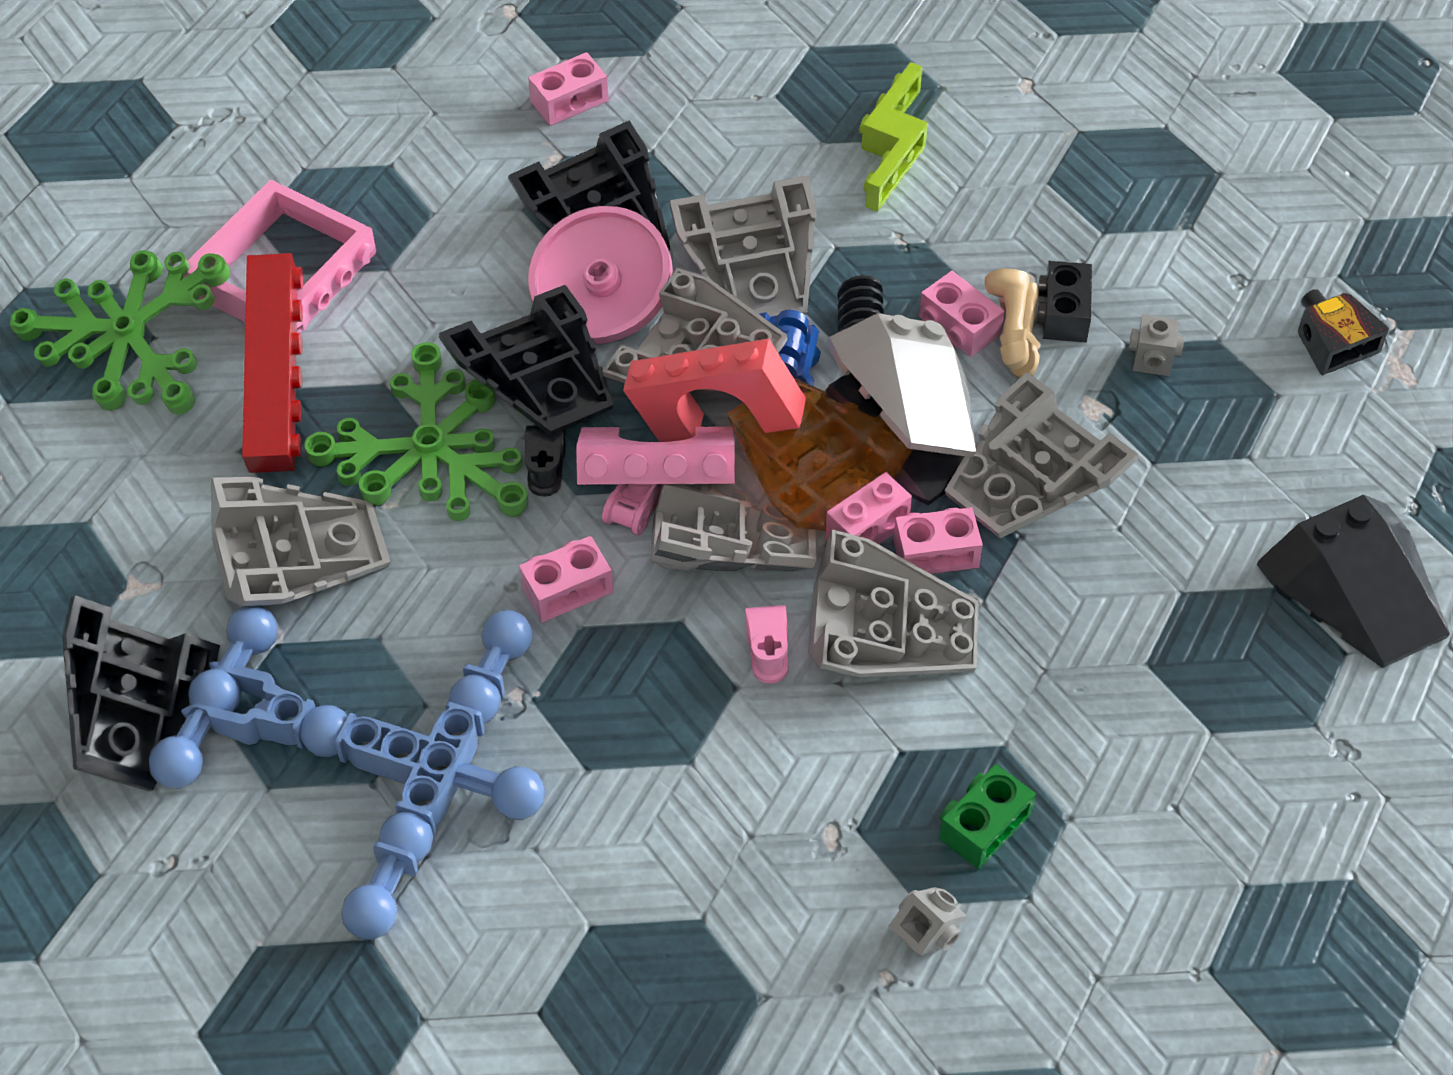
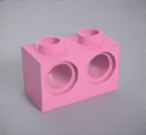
(568, 88)
(963, 311)
(870, 510)
(937, 547)
(568, 584)

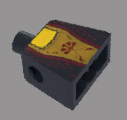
(1339, 331)

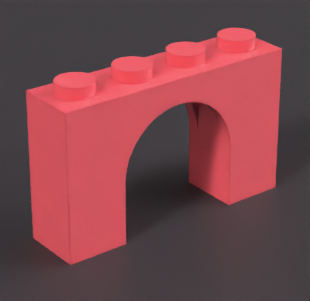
(746, 370)

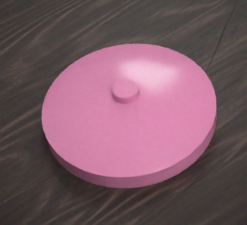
(610, 265)

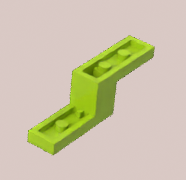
(893, 136)

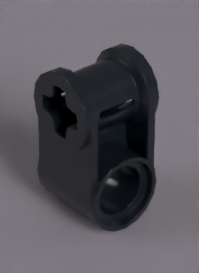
(544, 460)

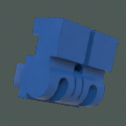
(800, 349)

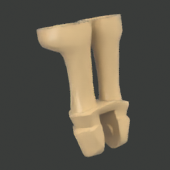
(1019, 300)

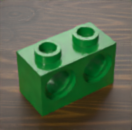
(993, 819)

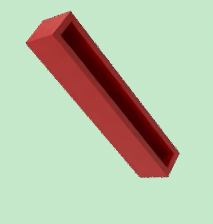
(270, 363)

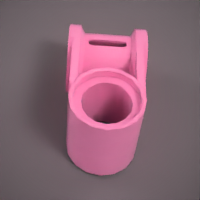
(631, 506)
(768, 642)

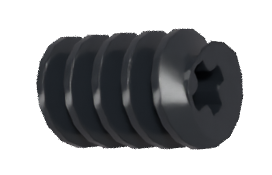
(858, 300)

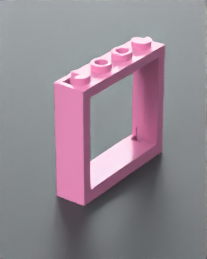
(258, 216)

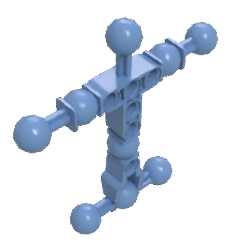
(329, 731)

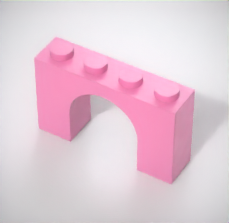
(696, 460)

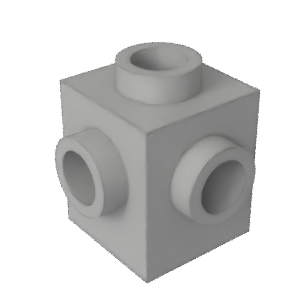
(1156, 345)
(928, 920)

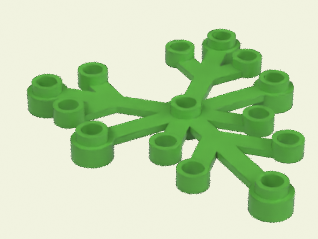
(176, 292)
(365, 447)

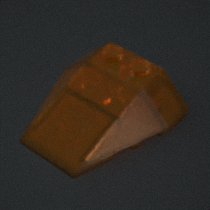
(821, 461)

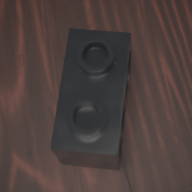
(1066, 301)

